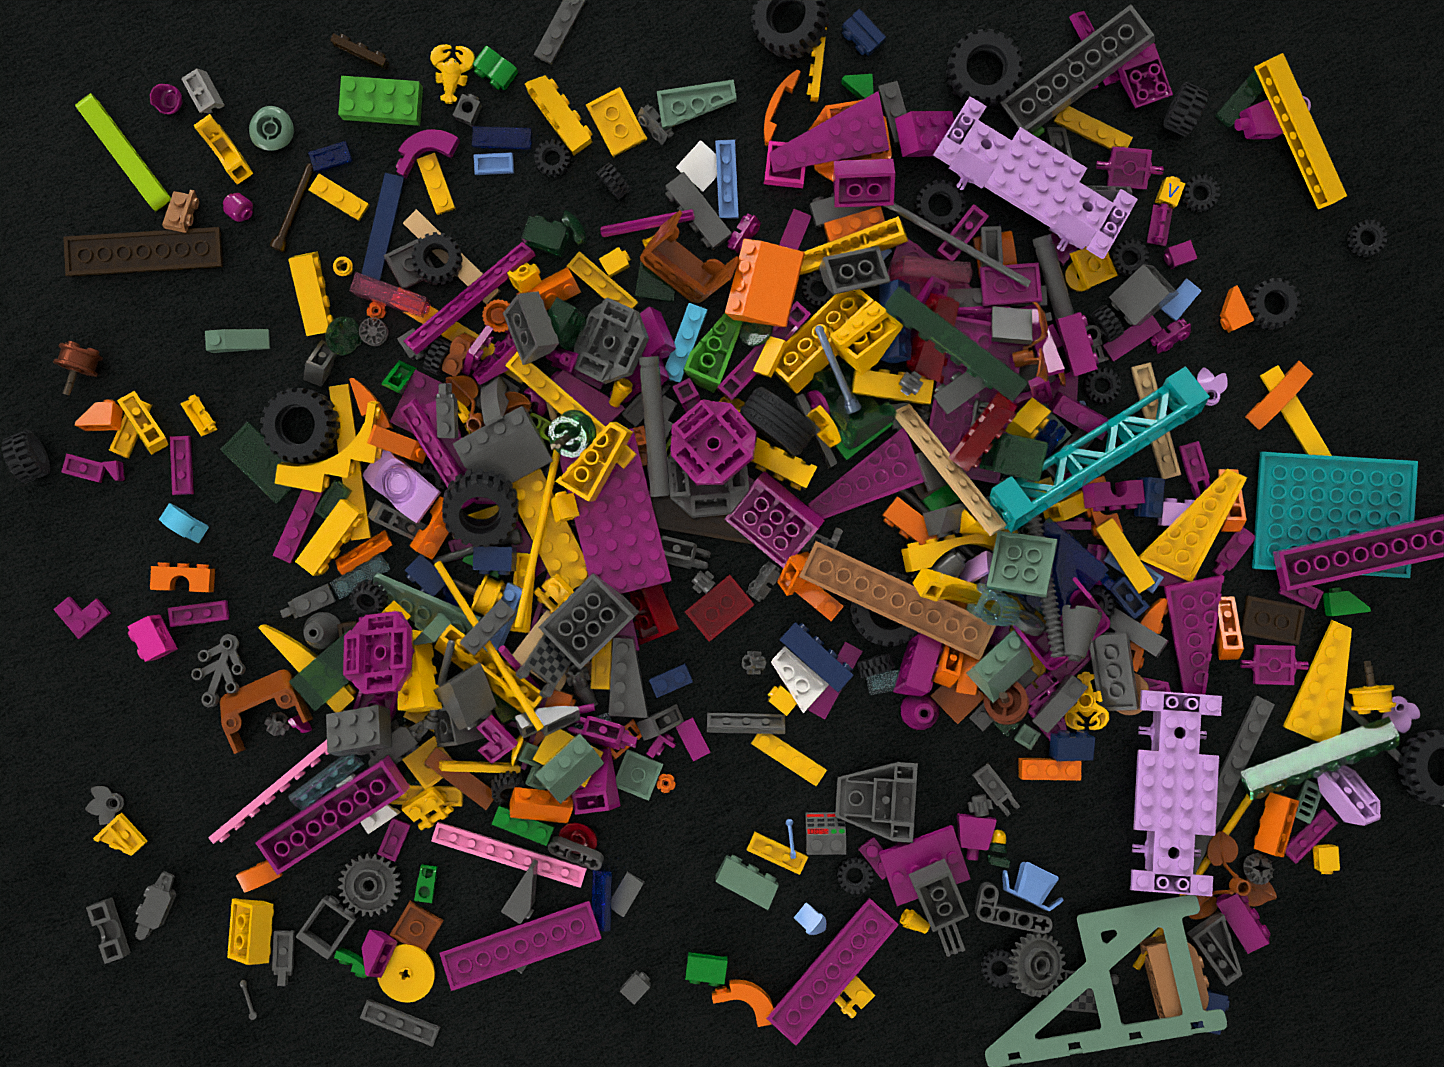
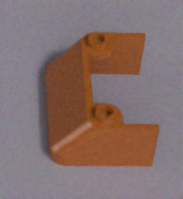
(682, 268)
(271, 686)

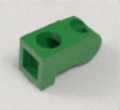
(426, 884)

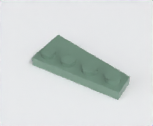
(692, 101)

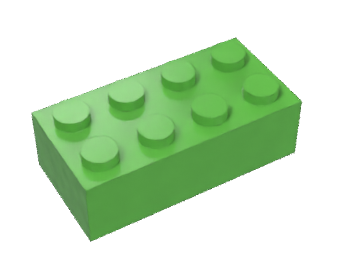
(380, 100)

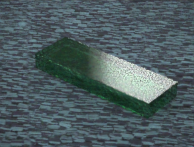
(1240, 100)

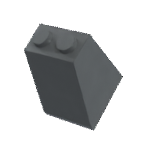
(1142, 295)
(467, 697)
(449, 735)

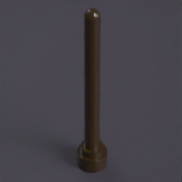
(279, 242)

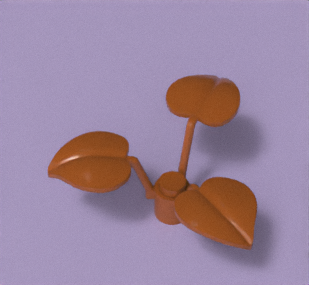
(1027, 357)
(466, 389)
(1222, 850)

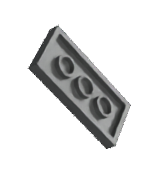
(1114, 671)

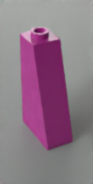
(588, 397)

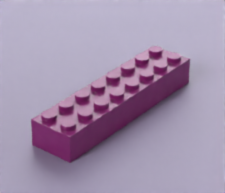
(333, 814)

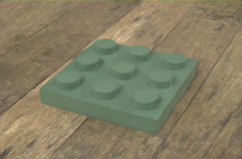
(1022, 564)

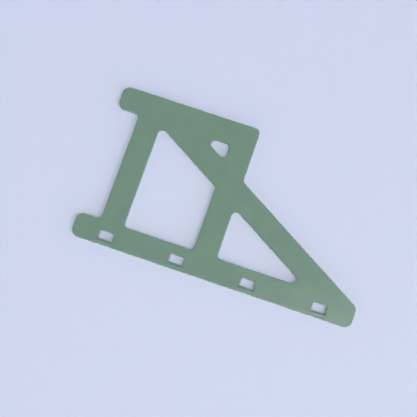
(1132, 927)

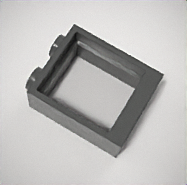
(317, 943)

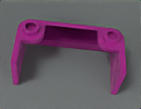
(1039, 644)

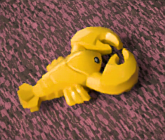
(451, 69)
(1087, 706)

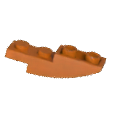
(1151, 619)

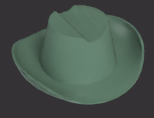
(271, 128)

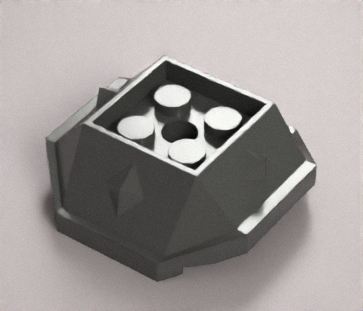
(610, 342)
(706, 499)

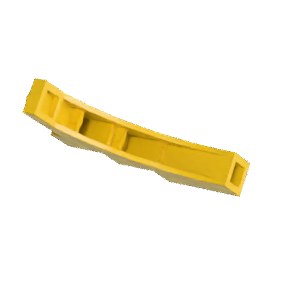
(315, 475)

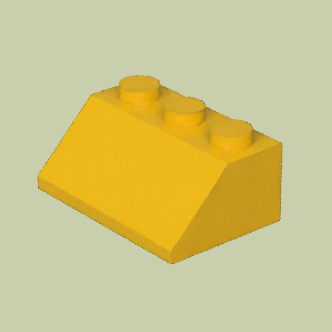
(250, 931)

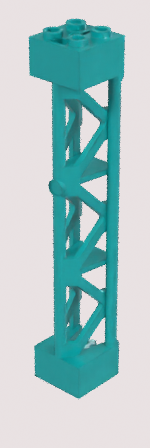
(1179, 392)

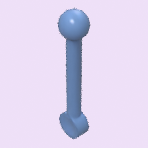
(789, 823)

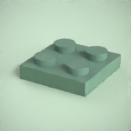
(638, 774)

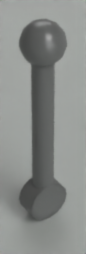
(253, 1014)

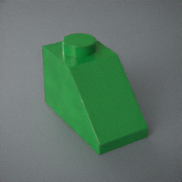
(1342, 602)

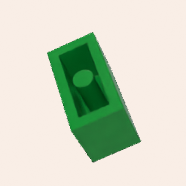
(706, 969)

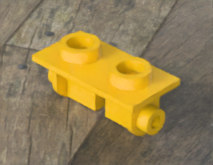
(198, 415)

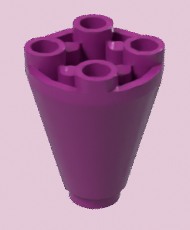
(911, 709)

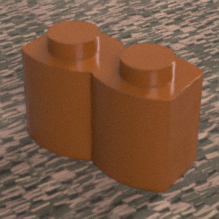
(454, 362)

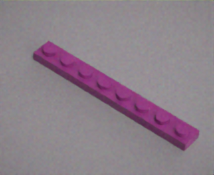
(468, 298)

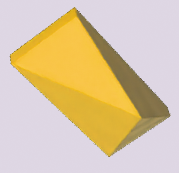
(970, 524)

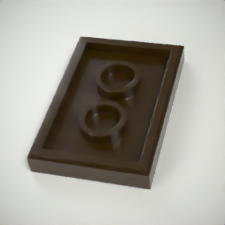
(1272, 620)

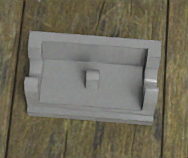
(202, 91)

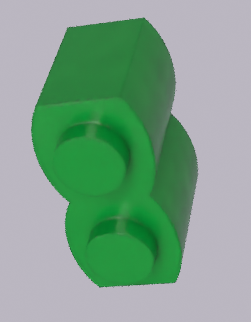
(495, 68)

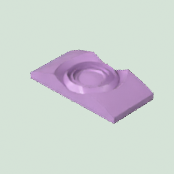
(401, 485)

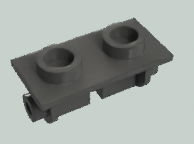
(648, 118)
(758, 587)

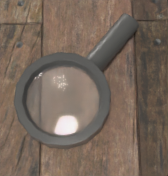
(1030, 623)

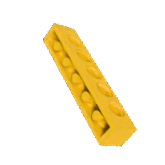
(495, 679)

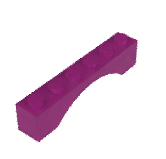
(744, 373)

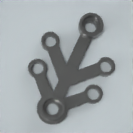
(221, 668)

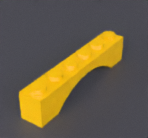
(925, 555)
(940, 586)

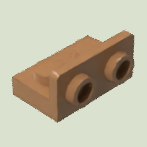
(180, 211)

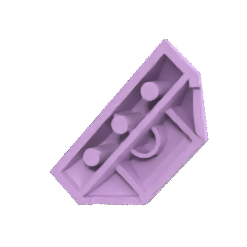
(1349, 796)

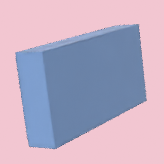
(493, 163)
(1187, 293)

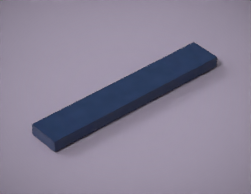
(383, 226)

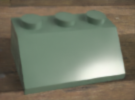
(1001, 666)
(569, 768)
(747, 881)

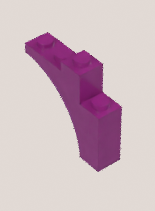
(659, 344)

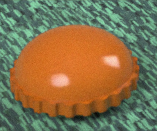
(494, 316)

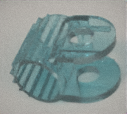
(1003, 612)

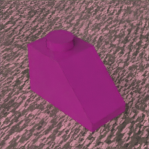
(377, 952)

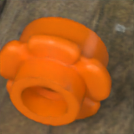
(371, 310)
(660, 783)

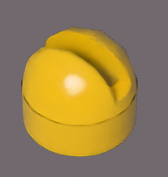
(998, 837)

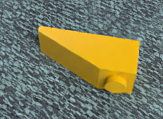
(143, 422)

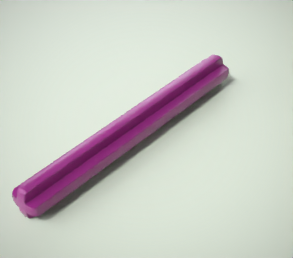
(645, 223)

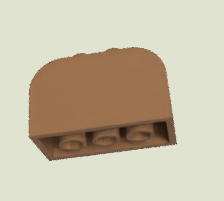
(1162, 977)

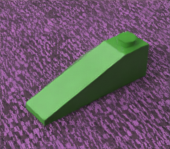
(711, 355)

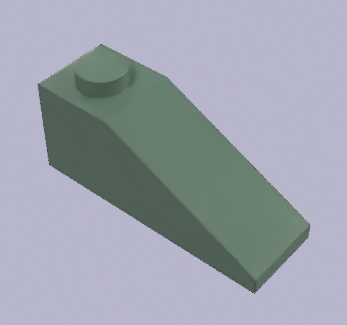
(237, 340)

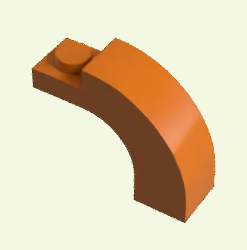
(747, 992)

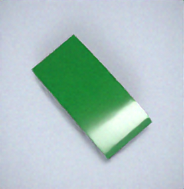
(941, 498)
(346, 957)

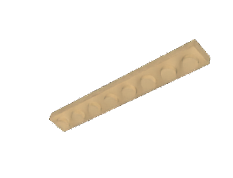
(949, 470)

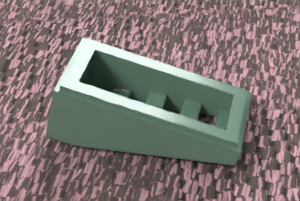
(1313, 804)

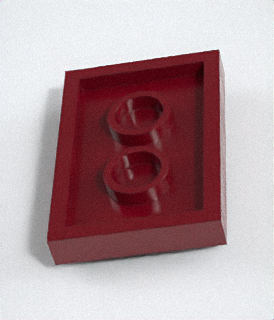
(719, 608)

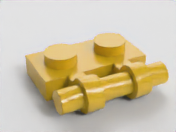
(557, 589)
(424, 803)
(859, 995)

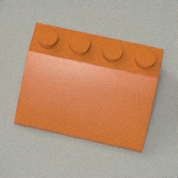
(764, 283)

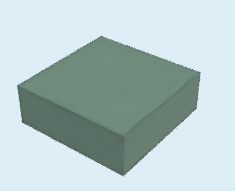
(1027, 736)

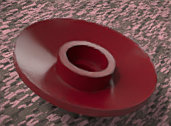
(580, 834)

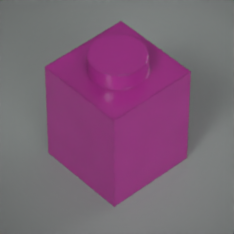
(1180, 254)

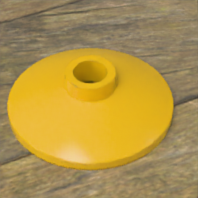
(515, 751)

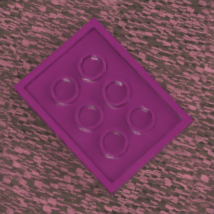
(924, 851)

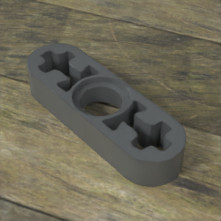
(573, 846)

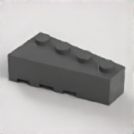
(626, 685)

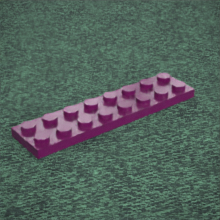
(520, 945)
(832, 971)

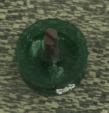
(571, 433)

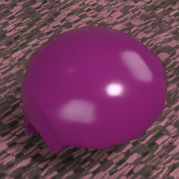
(166, 98)
(539, 403)

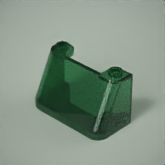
(856, 426)

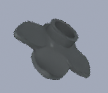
(103, 805)

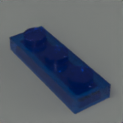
(501, 137)
(602, 898)

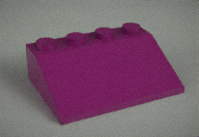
(774, 519)

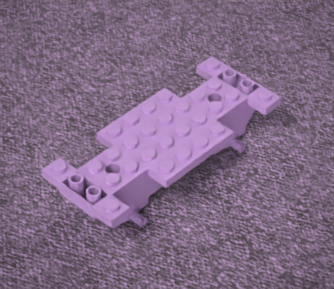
(1034, 180)
(1175, 793)

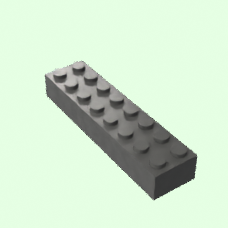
(1078, 70)

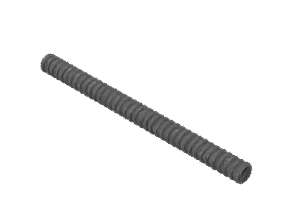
(1049, 604)

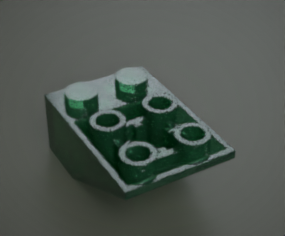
(1015, 457)

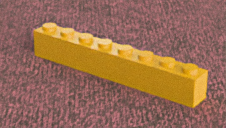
(1300, 131)

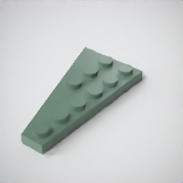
(422, 606)

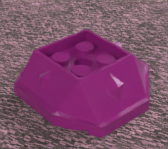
(707, 424)
(379, 653)

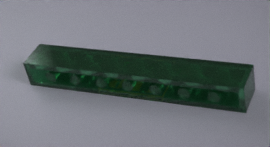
(956, 343)
(1320, 758)

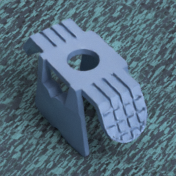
(1032, 885)

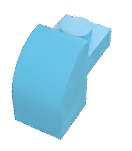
(183, 523)

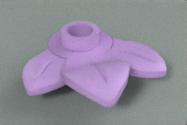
(1212, 384)
(1403, 715)

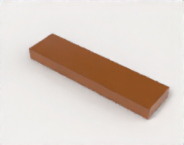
(462, 781)

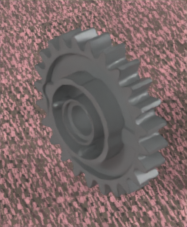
(355, 886)
(1036, 964)

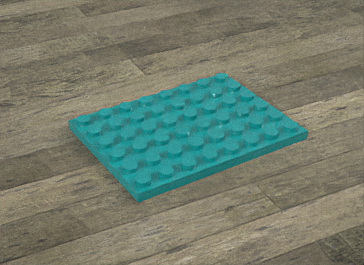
(1327, 498)

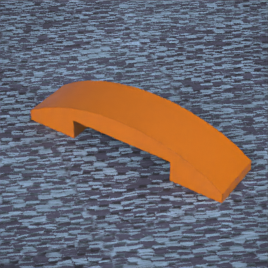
(787, 85)
(1279, 395)

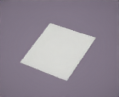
(700, 165)

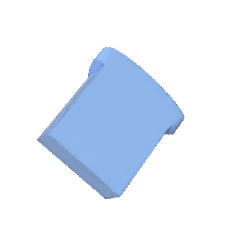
(811, 920)

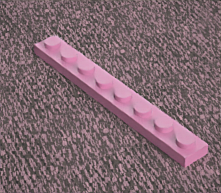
(268, 795)
(508, 854)

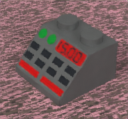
(825, 834)

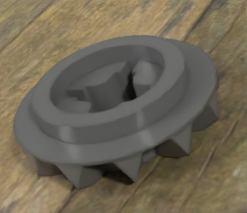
(1254, 875)

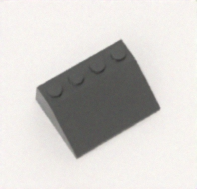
(506, 446)
(588, 620)

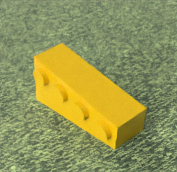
(782, 465)
(417, 691)

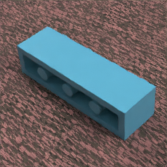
(685, 341)

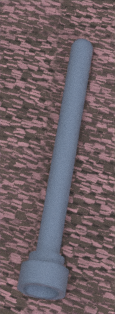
(851, 403)

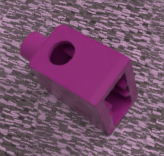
(1259, 122)
(975, 833)

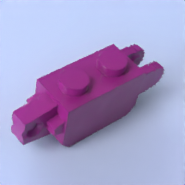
(604, 733)

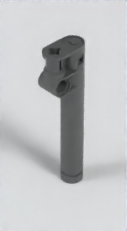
(1057, 288)
(654, 426)

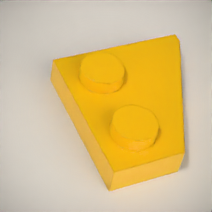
(122, 835)

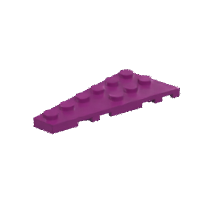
(881, 473)

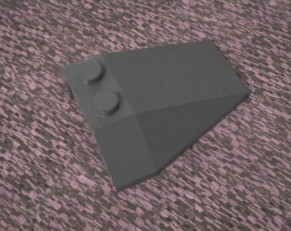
(880, 800)

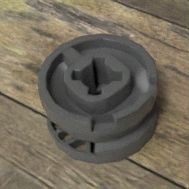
(373, 332)

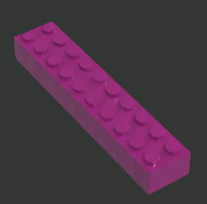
(1360, 553)

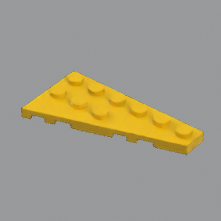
(1190, 536)
(1320, 700)

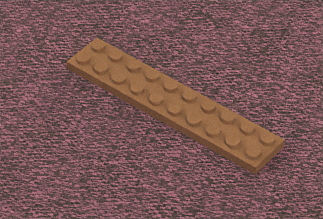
(896, 600)

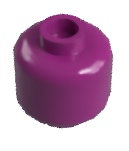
(237, 207)

